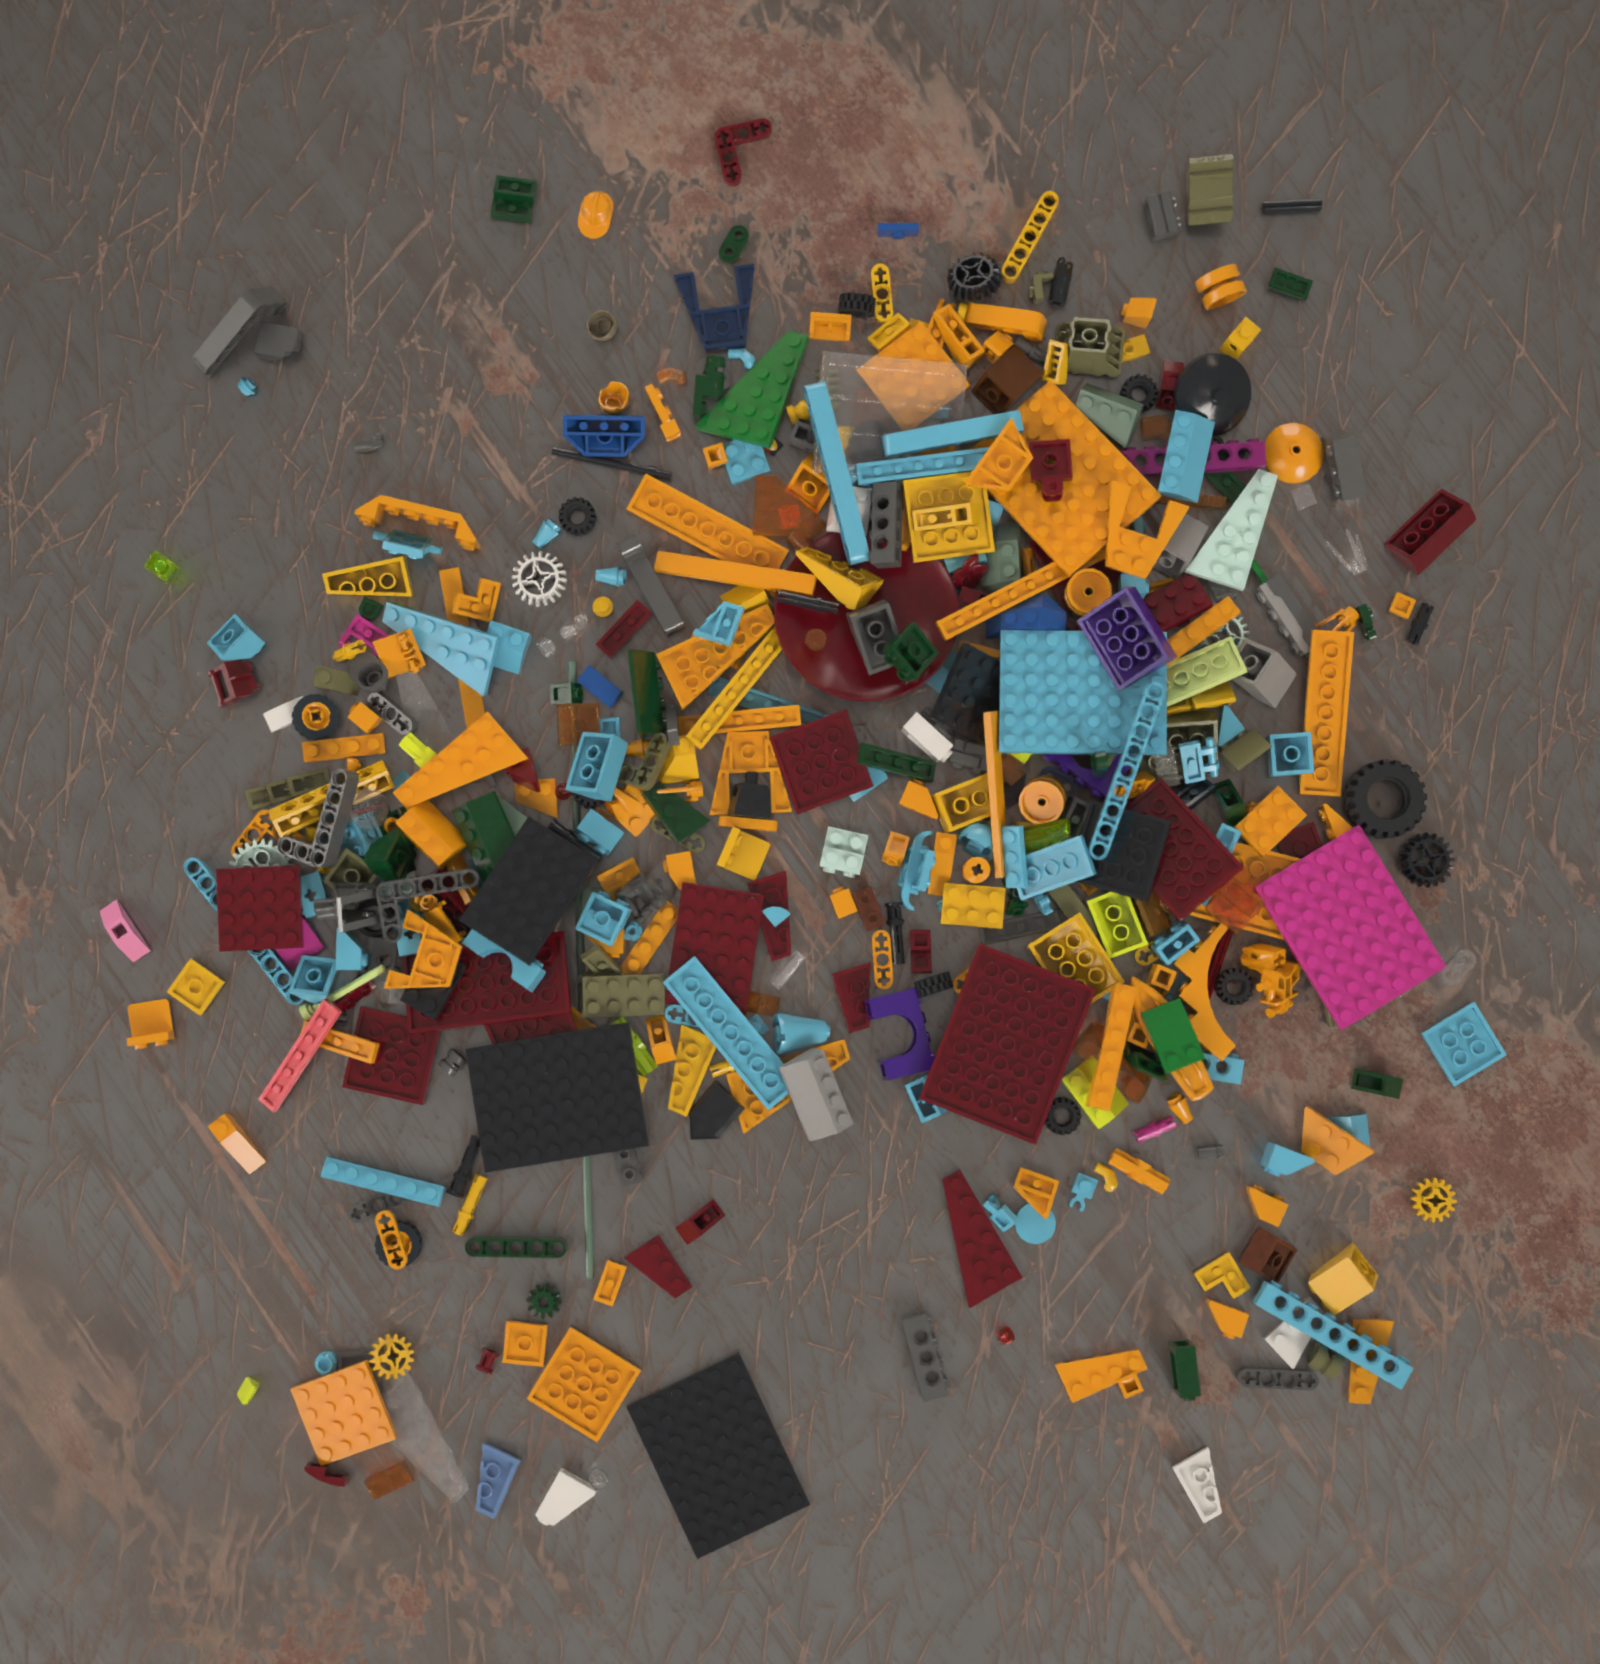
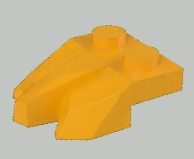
(630, 809)

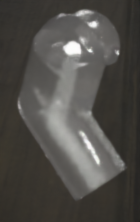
(571, 630)

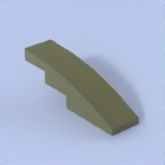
(286, 789)

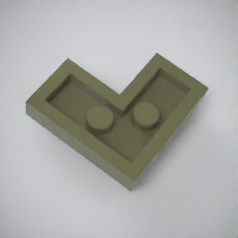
(599, 963)

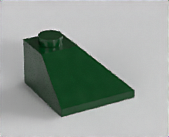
(390, 856)

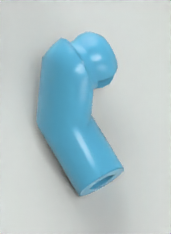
(743, 354)

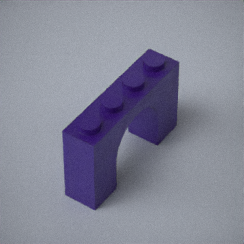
(1084, 777)
(918, 1056)

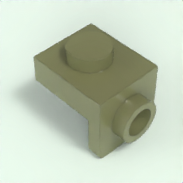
(1036, 289)

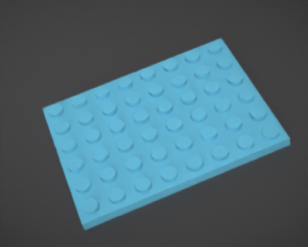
(1064, 700)

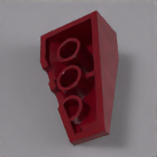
(454, 904)

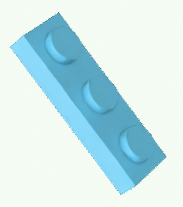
(1014, 856)

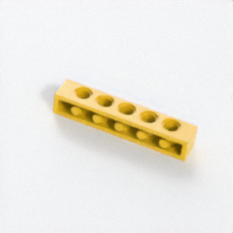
(308, 807)

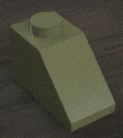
(334, 681)

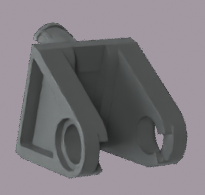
(347, 918)

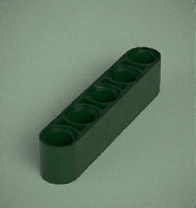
(507, 1251)

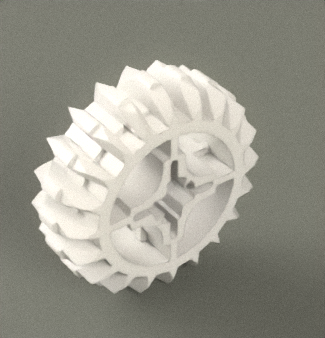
(546, 575)

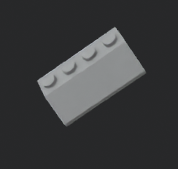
(815, 1094)

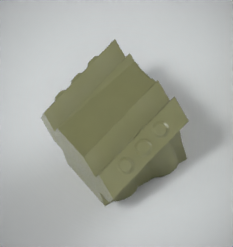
(1209, 190)
(1092, 346)

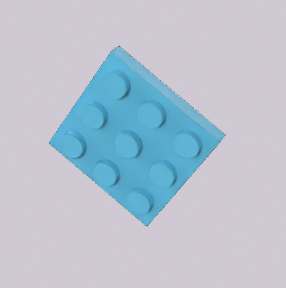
(1463, 1044)

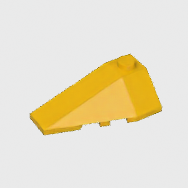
(846, 584)

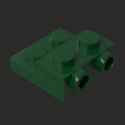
(910, 652)

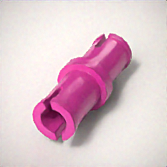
(1154, 1129)

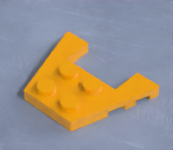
(434, 961)

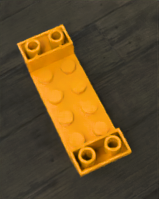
(374, 510)

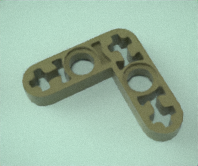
(640, 773)

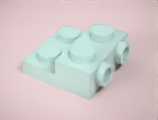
(843, 852)

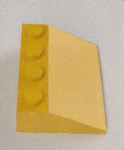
(1076, 954)

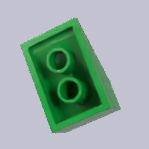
(1172, 1036)

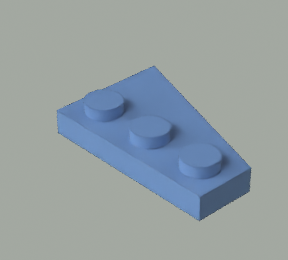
(495, 1479)

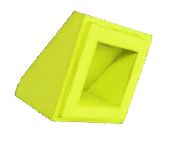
(247, 1390)

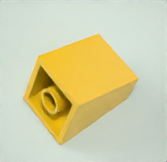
(1343, 1280)

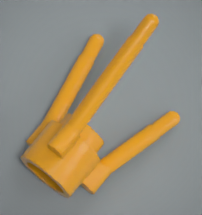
(1346, 618)
(693, 789)

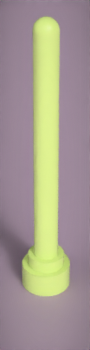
(308, 1009)

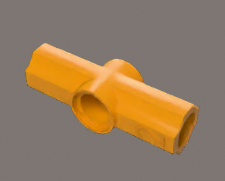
(1139, 1170)

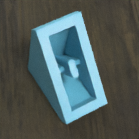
(1228, 725)

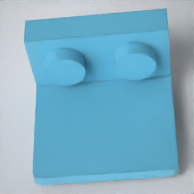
(359, 839)

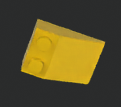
(963, 803)

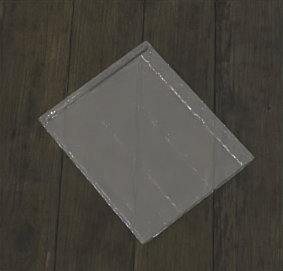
(886, 397)

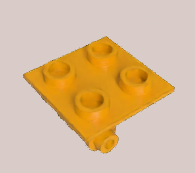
(400, 653)

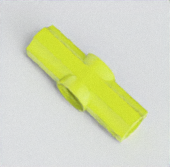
(417, 750)

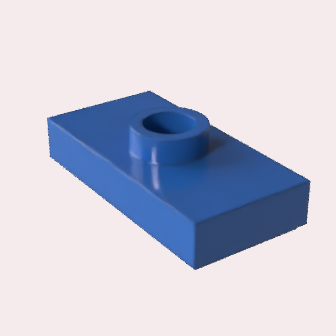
(898, 230)

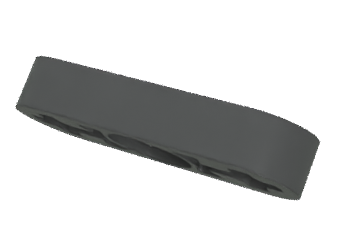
(383, 712)
(672, 725)

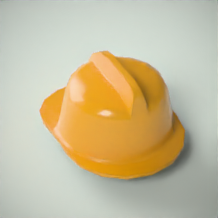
(595, 214)

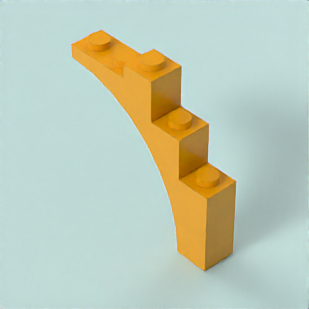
(1196, 996)

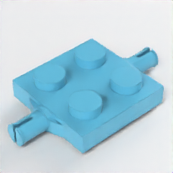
(407, 543)

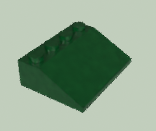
(646, 693)

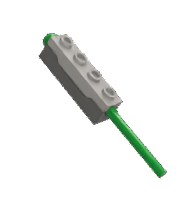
(1285, 610)

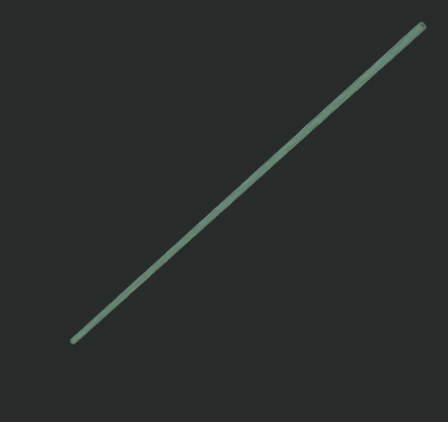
(587, 1187)

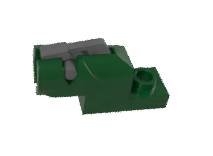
(710, 385)

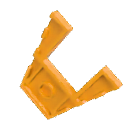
(1130, 550)
(744, 754)

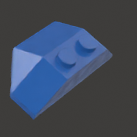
(604, 433)
(1034, 613)

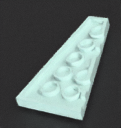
(1233, 543)

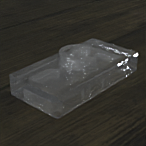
(1166, 767)

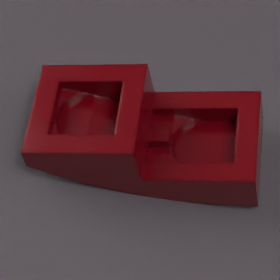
(920, 951)
(321, 1474)

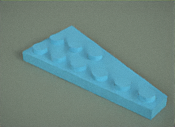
(454, 646)

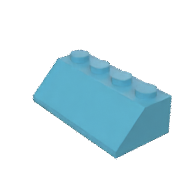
(1186, 456)

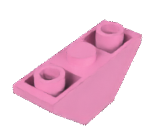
(123, 931)

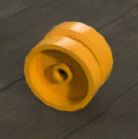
(1220, 286)
(1085, 580)
(1038, 810)

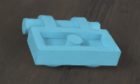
(1192, 761)

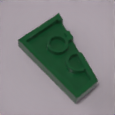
(674, 813)

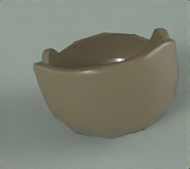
(601, 325)

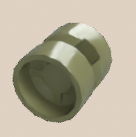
(1328, 1362)

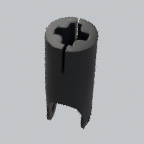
(1060, 283)

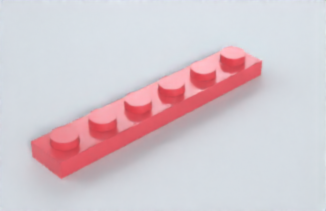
(300, 1055)

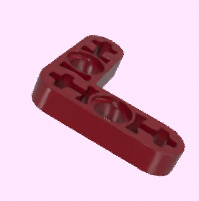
(734, 140)

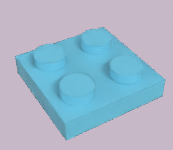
(744, 461)

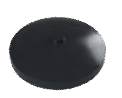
(1214, 389)

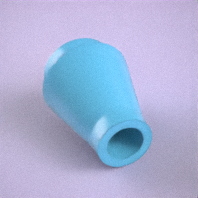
(546, 533)
(614, 576)

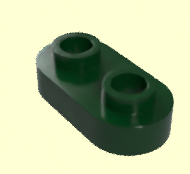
(733, 243)

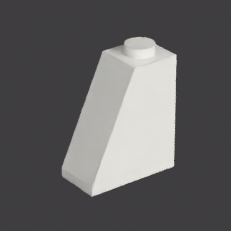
(563, 1497)

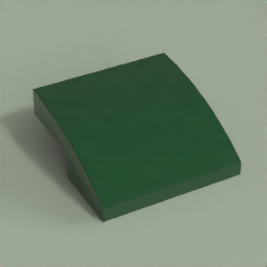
(513, 199)
(1144, 1061)

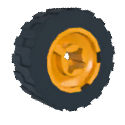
(303, 716)
(411, 1240)

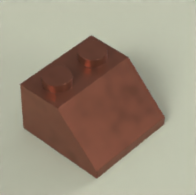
(1268, 1255)

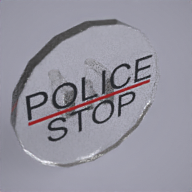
(369, 809)

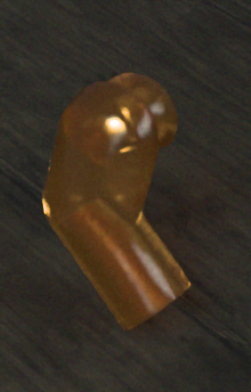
(673, 373)

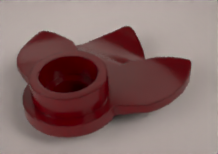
(969, 572)

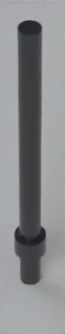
(650, 470)

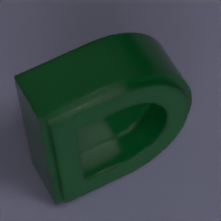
(370, 609)

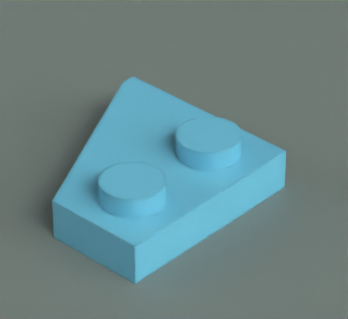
(721, 625)

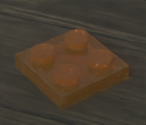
(575, 719)

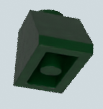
(1229, 803)

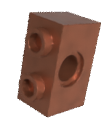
(868, 908)

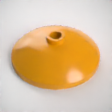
(1281, 459)

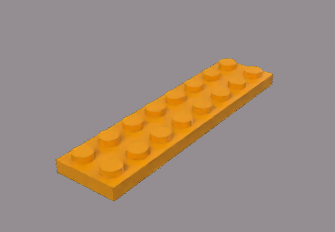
(703, 526)
(1327, 709)

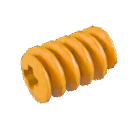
(983, 867)

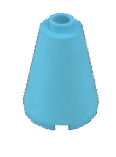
(797, 1032)

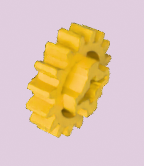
(1433, 1191)
(392, 1365)

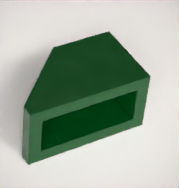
(1377, 1083)

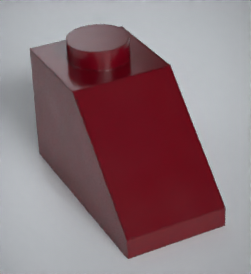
(524, 772)
(700, 1222)

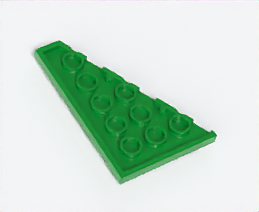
(757, 401)

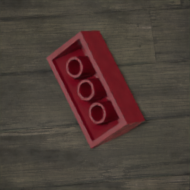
(1430, 531)

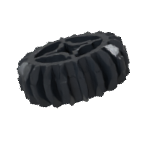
(975, 284)
(1443, 854)

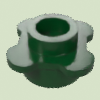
(1016, 907)

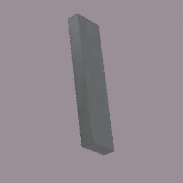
(1021, 927)

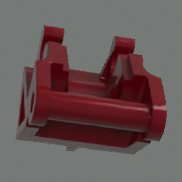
(237, 679)

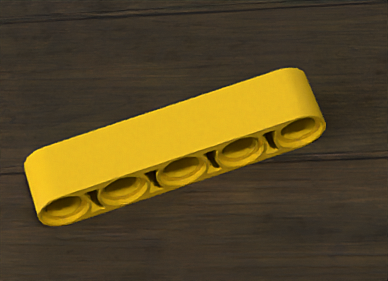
(1034, 229)

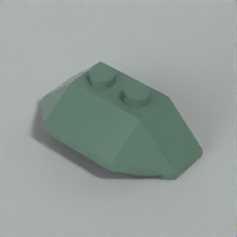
(1006, 561)

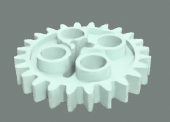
(274, 857)

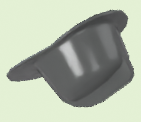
(368, 672)

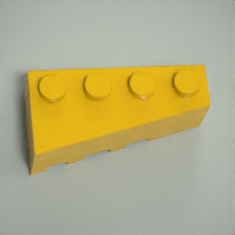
(373, 579)

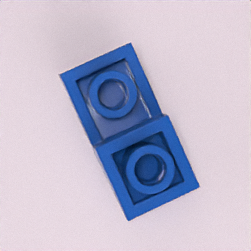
(599, 686)

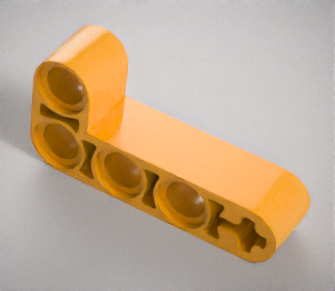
(1007, 320)

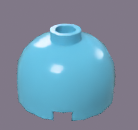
(977, 840)

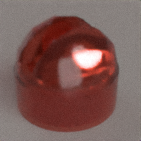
(562, 794)
(1005, 1335)

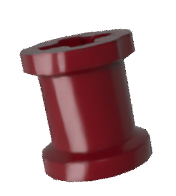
(487, 1360)

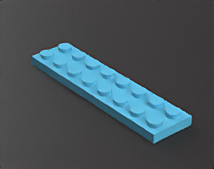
(729, 1031)

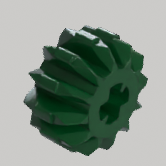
(552, 1301)

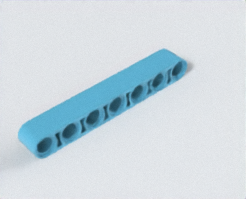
(949, 434)

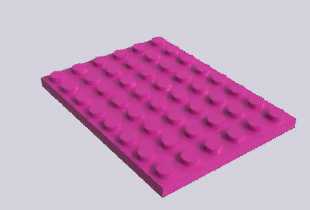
(1349, 927)

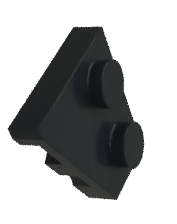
(1194, 793)

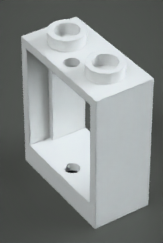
(927, 738)

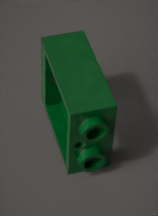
(1184, 1369)

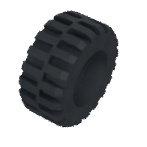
(1412, 798)

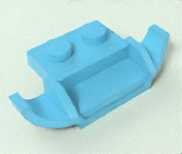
(915, 869)

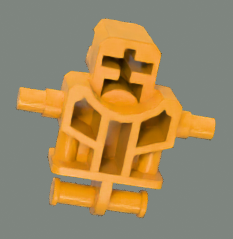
(1277, 975)

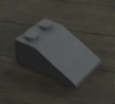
(872, 631)

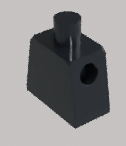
(750, 799)

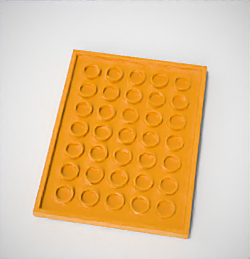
(1076, 525)

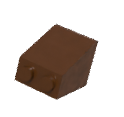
(1007, 381)

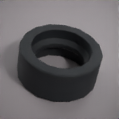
(374, 933)

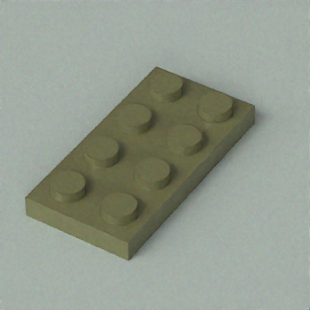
(623, 995)

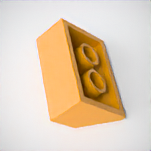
(431, 833)

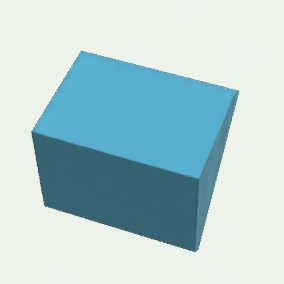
(313, 978)
(1355, 1125)

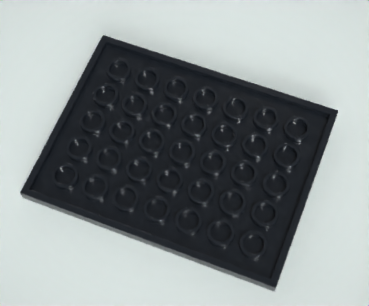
(557, 1097)
(718, 1455)

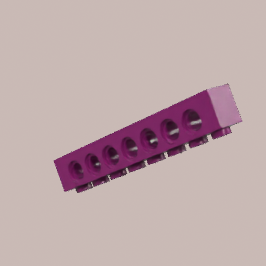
(1254, 447)

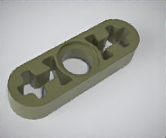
(689, 846)

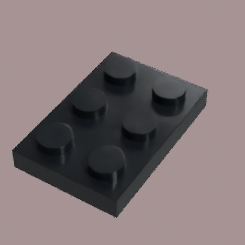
(432, 999)

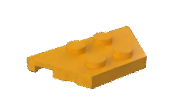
(1002, 462)
(1331, 1144)

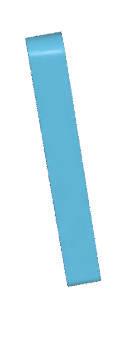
(836, 472)
(1126, 781)
(262, 957)

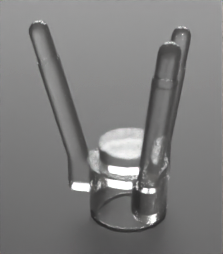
(1358, 563)

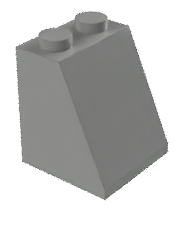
(1181, 547)
(1267, 673)

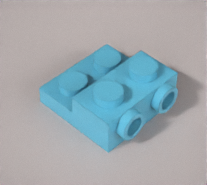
(603, 918)

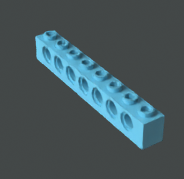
(1396, 1375)

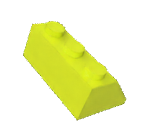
(1117, 923)
(1077, 1083)

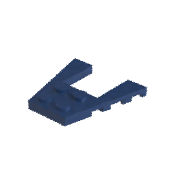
(720, 326)

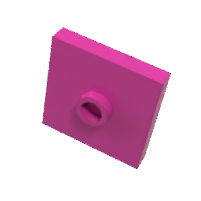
(312, 945)

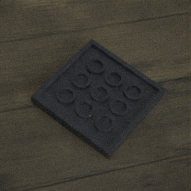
(969, 693)
(1133, 854)

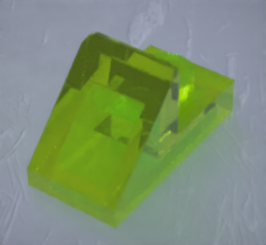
(162, 567)

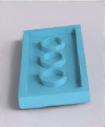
(1057, 867)

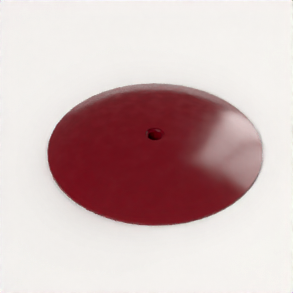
(915, 593)

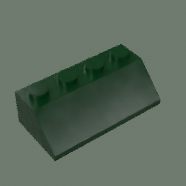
(484, 831)

